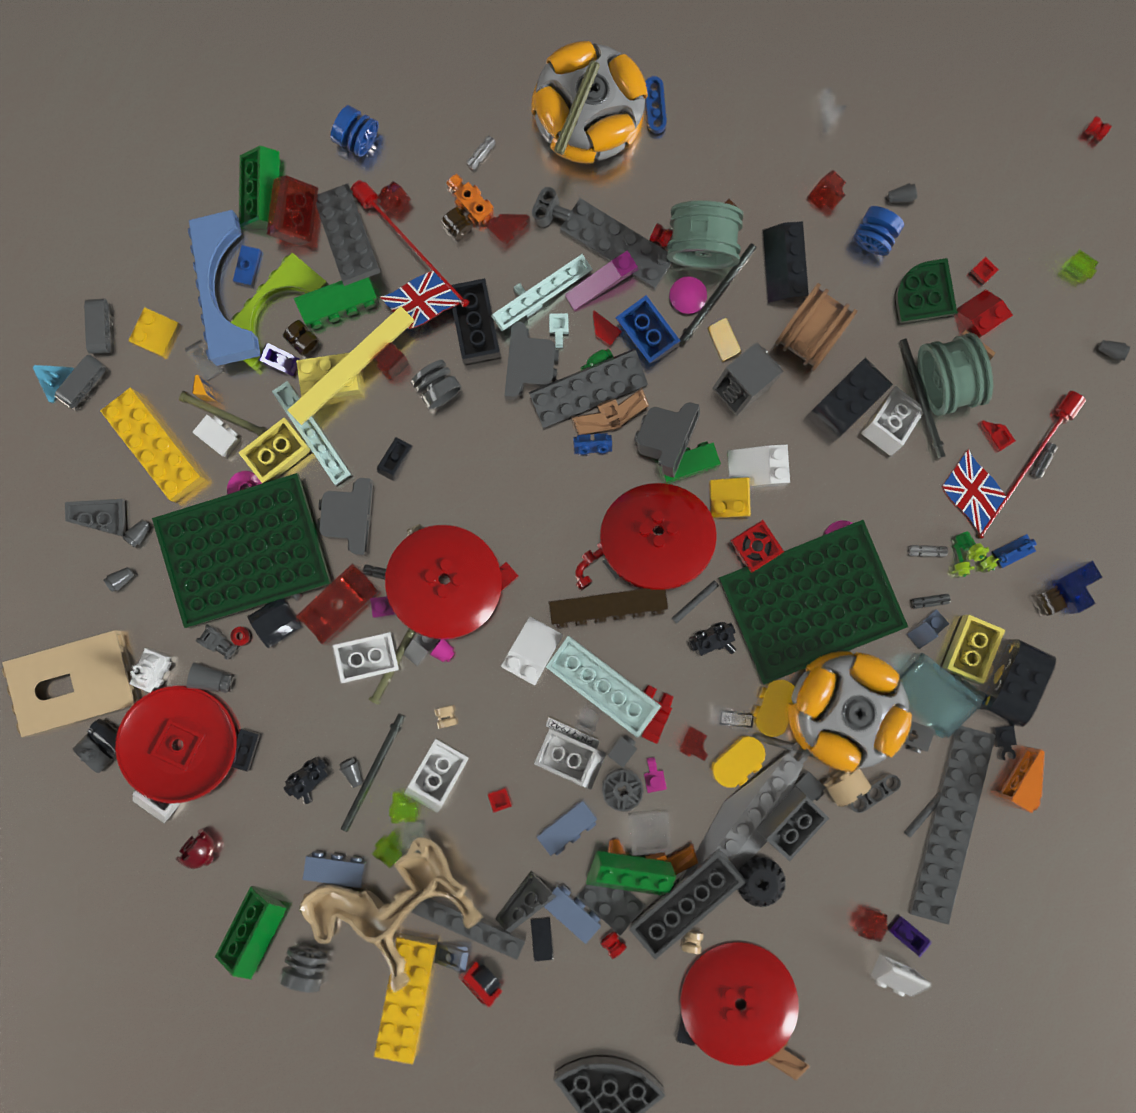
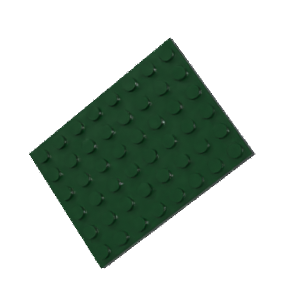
(241, 550)
(814, 602)

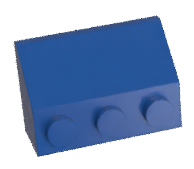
(648, 330)

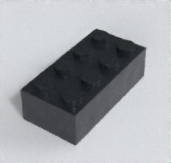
(474, 323)

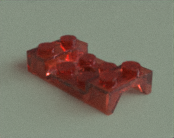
(355, 593)

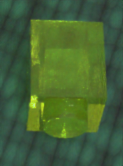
(1081, 266)

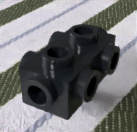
(715, 638)
(304, 780)

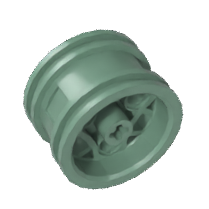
(705, 234)
(955, 374)

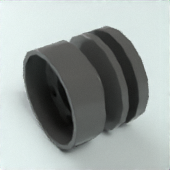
(434, 381)
(618, 778)
(303, 969)

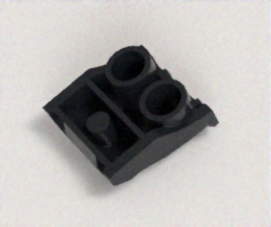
(274, 622)

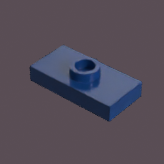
(246, 265)

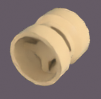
(445, 712)
(692, 942)

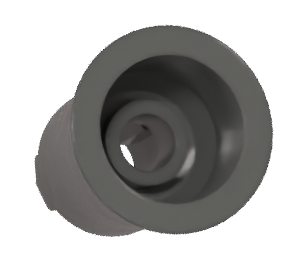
(208, 679)

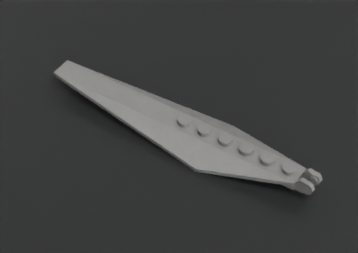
(745, 810)

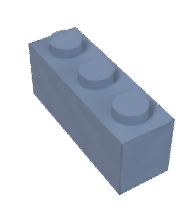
(567, 828)
(334, 869)
(573, 914)

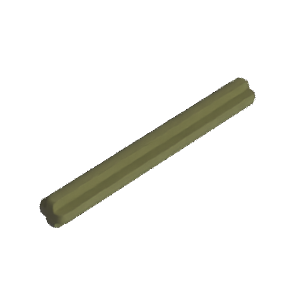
(576, 107)

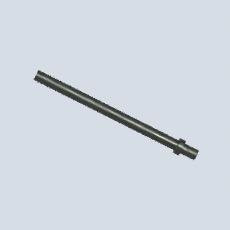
(688, 332)
(937, 443)
(395, 727)

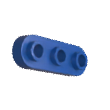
(655, 97)

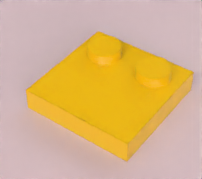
(154, 332)
(730, 498)

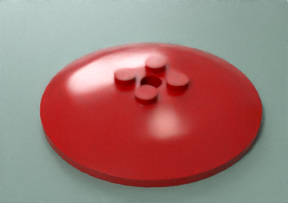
(654, 559)
(437, 608)
(147, 739)
(710, 997)

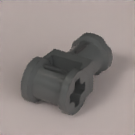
(214, 641)

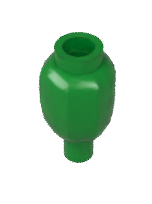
(597, 357)

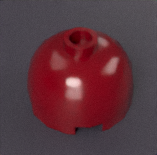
(197, 851)

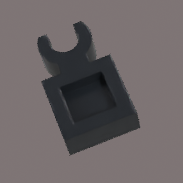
(1005, 738)

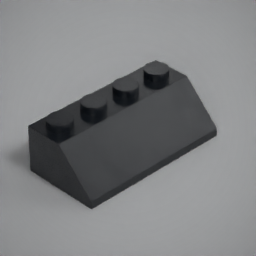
(785, 263)

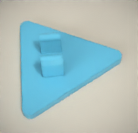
(51, 378)

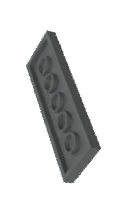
(346, 235)
(611, 238)
(588, 388)

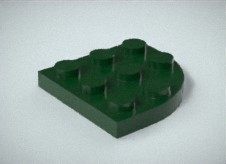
(926, 292)

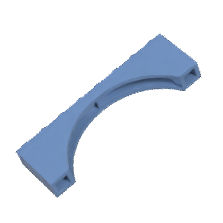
(210, 240)

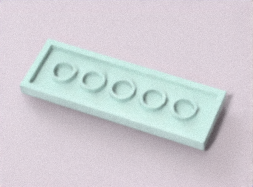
(603, 686)

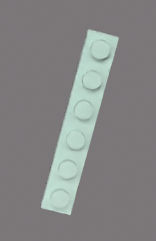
(541, 292)
(313, 436)

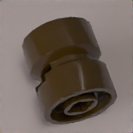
(299, 336)

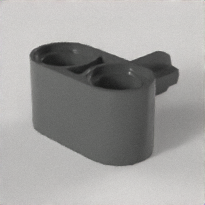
(550, 208)
(92, 753)

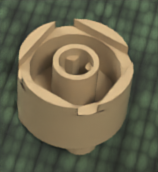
(846, 786)

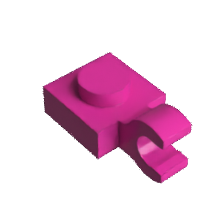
(654, 778)

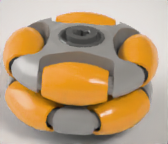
(612, 108)
(849, 710)

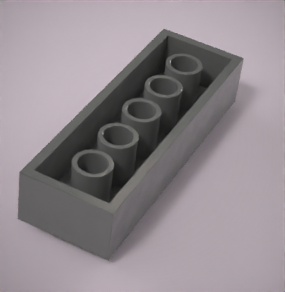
(687, 904)

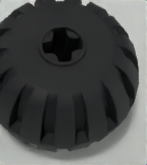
(769, 871)

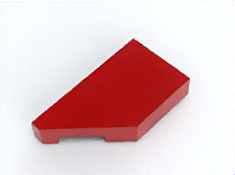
(605, 330)
(998, 434)

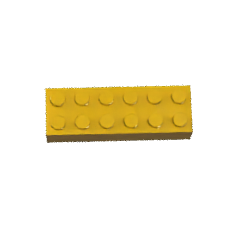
(152, 445)
(405, 1008)

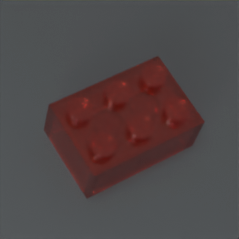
(292, 210)

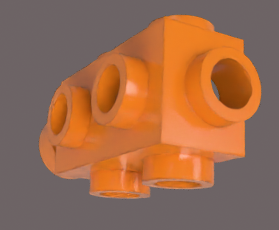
(470, 203)

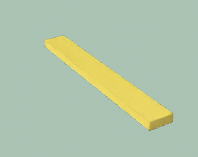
(350, 365)

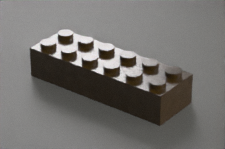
(609, 605)

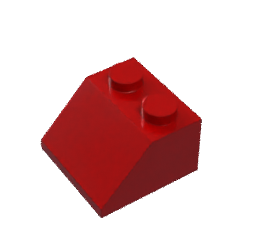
(983, 313)

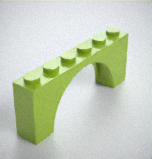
(290, 276)

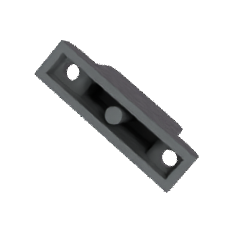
(529, 362)
(667, 434)
(347, 515)

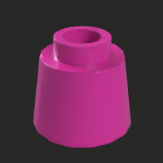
(442, 651)

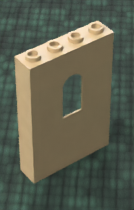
(98, 676)

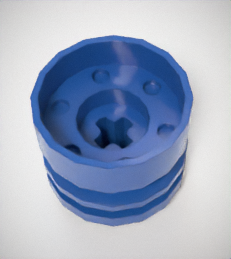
(354, 130)
(878, 230)

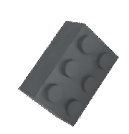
(792, 823)

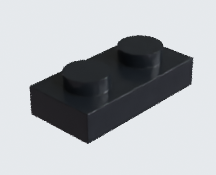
(245, 749)

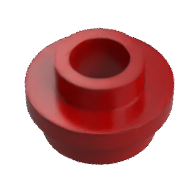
(246, 636)

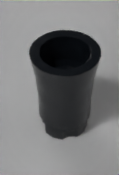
(104, 735)

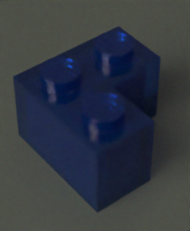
(1074, 583)

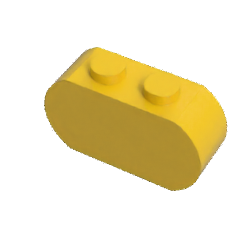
(772, 712)
(738, 762)

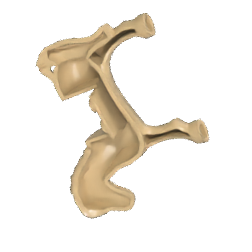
(375, 922)

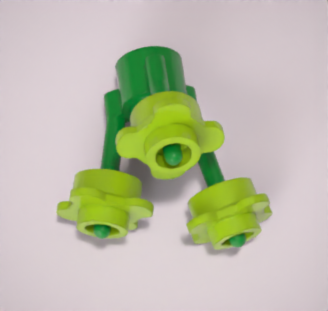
(975, 551)

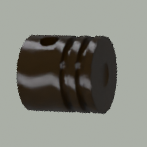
(456, 223)
(1051, 600)

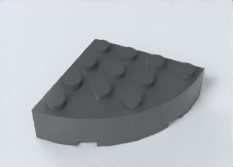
(608, 1086)

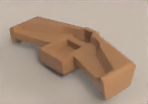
(611, 414)
(788, 1063)

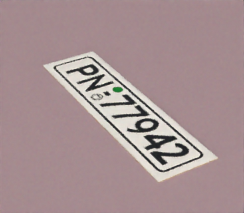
(566, 730)

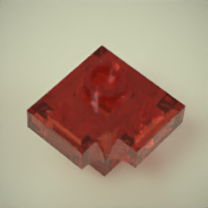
(828, 191)
(692, 743)

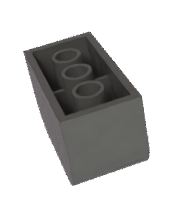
(747, 378)

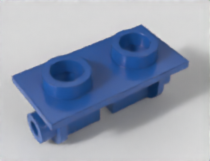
(583, 444)
(1015, 550)

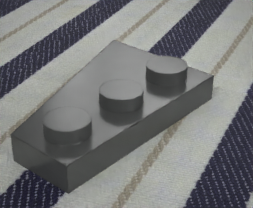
(98, 514)
(525, 902)

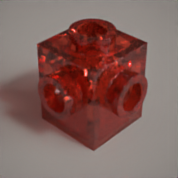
(393, 198)
(872, 925)

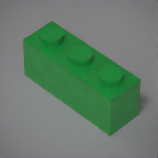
(695, 462)

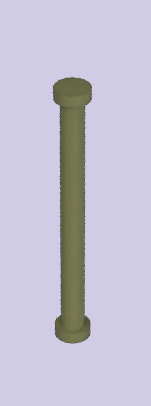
(221, 413)
(386, 677)

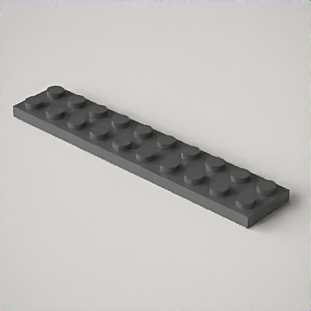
(952, 824)

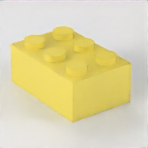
(314, 369)
(275, 451)
(973, 649)

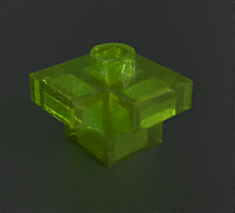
(403, 809)
(388, 849)

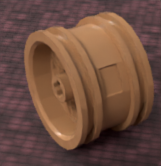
(816, 327)

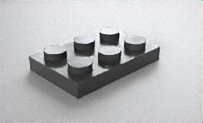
(613, 906)

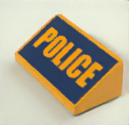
(202, 389)

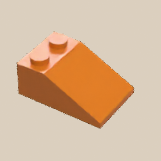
(1026, 782)

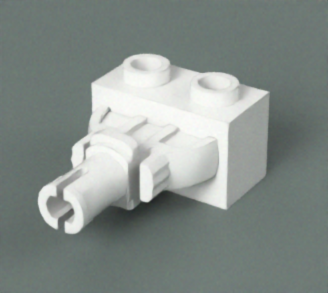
(150, 670)

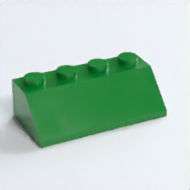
(256, 179)
(335, 301)
(631, 873)
(250, 933)

